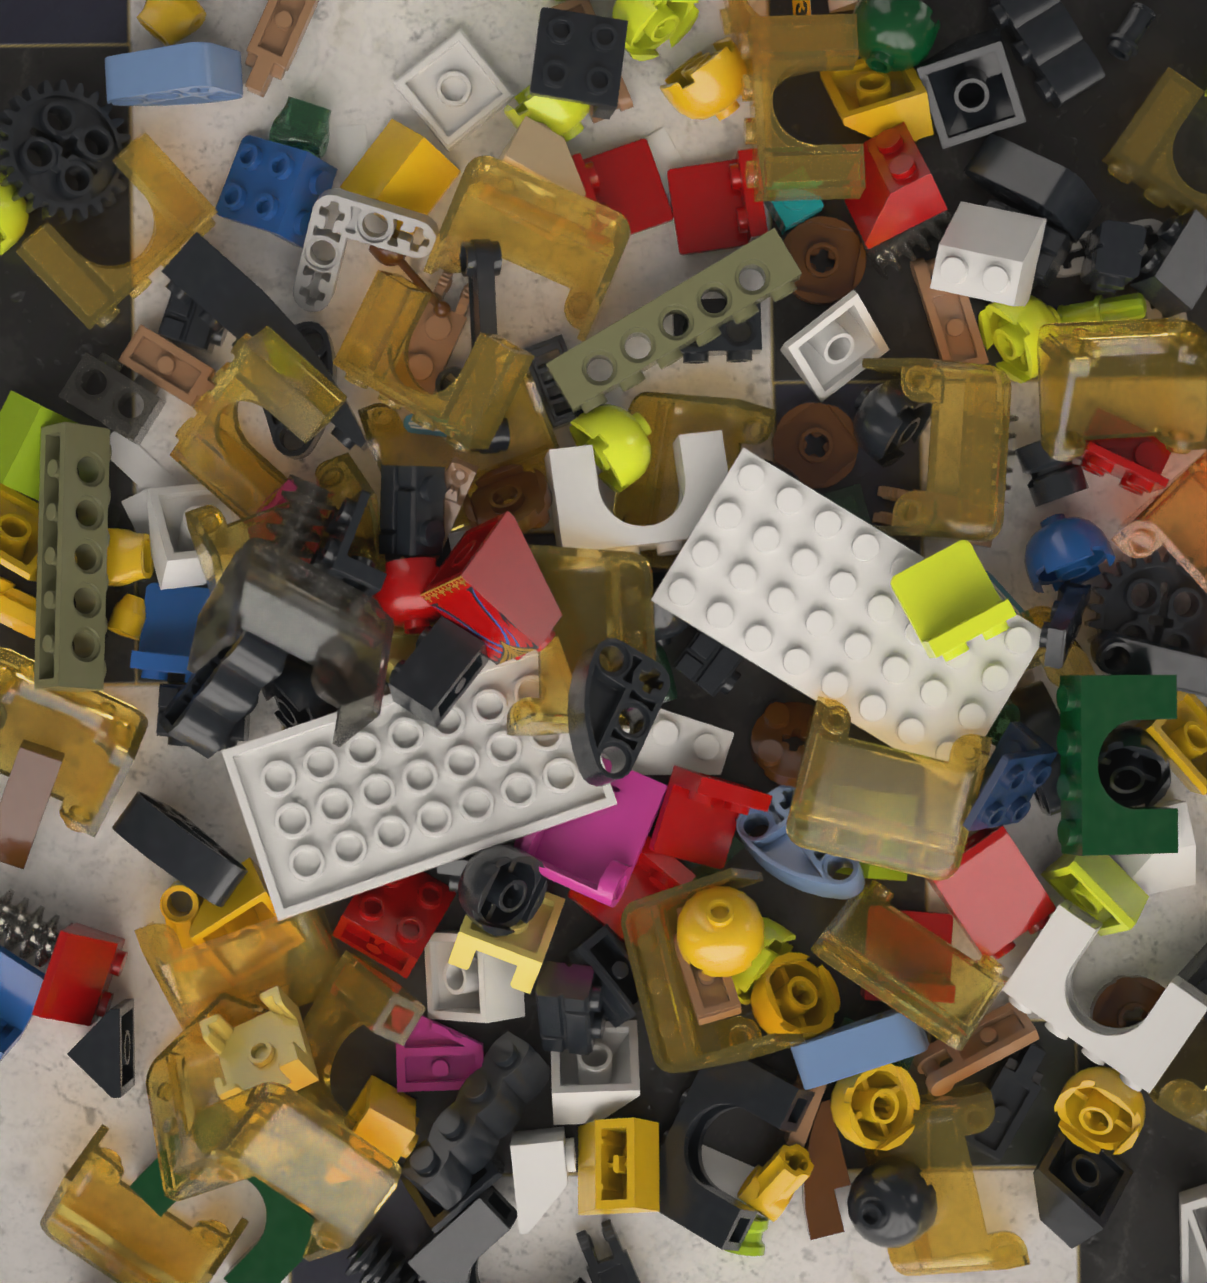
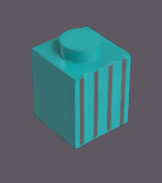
(792, 213)

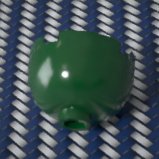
(894, 33)

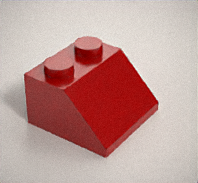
(897, 188)
(80, 975)

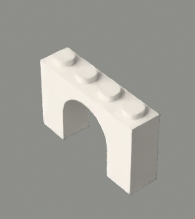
(585, 521)
(1045, 987)

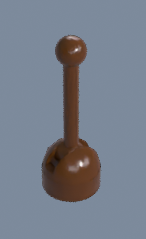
(389, 258)

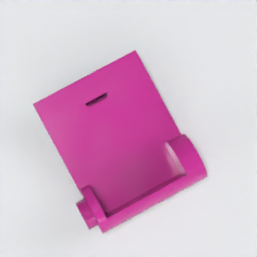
(601, 848)

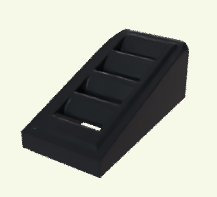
(563, 417)

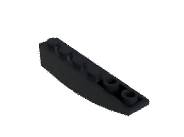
(243, 307)

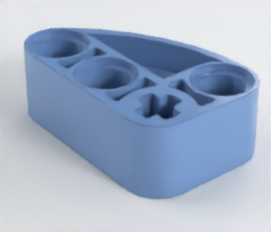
(174, 75)
(792, 864)
(858, 1048)

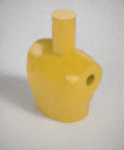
(171, 19)
(128, 557)

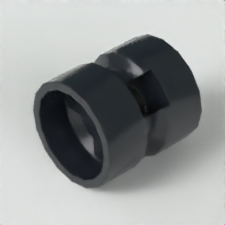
(1050, 477)

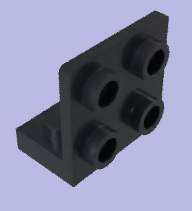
(579, 59)
(333, 558)

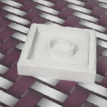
(454, 90)

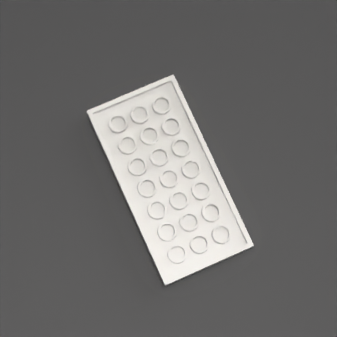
(814, 605)
(403, 792)

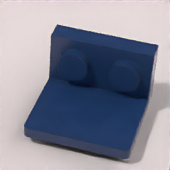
(1011, 778)

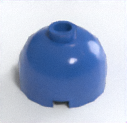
(1065, 552)

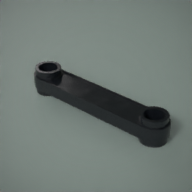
(481, 262)
(1150, 657)

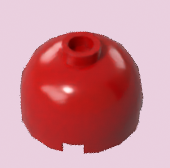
(402, 592)

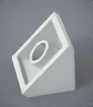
(834, 345)

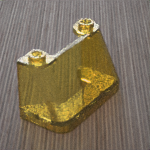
(1122, 384)
(89, 727)

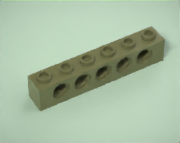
(764, 254)
(59, 577)

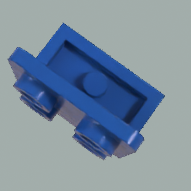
(274, 188)
(168, 630)
(18, 994)

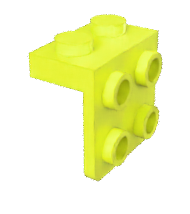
(951, 601)

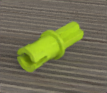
(1108, 309)

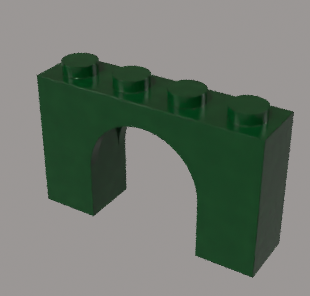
(1088, 713)
(272, 1254)

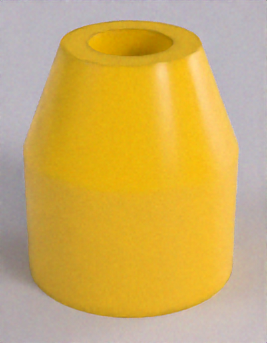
(128, 617)

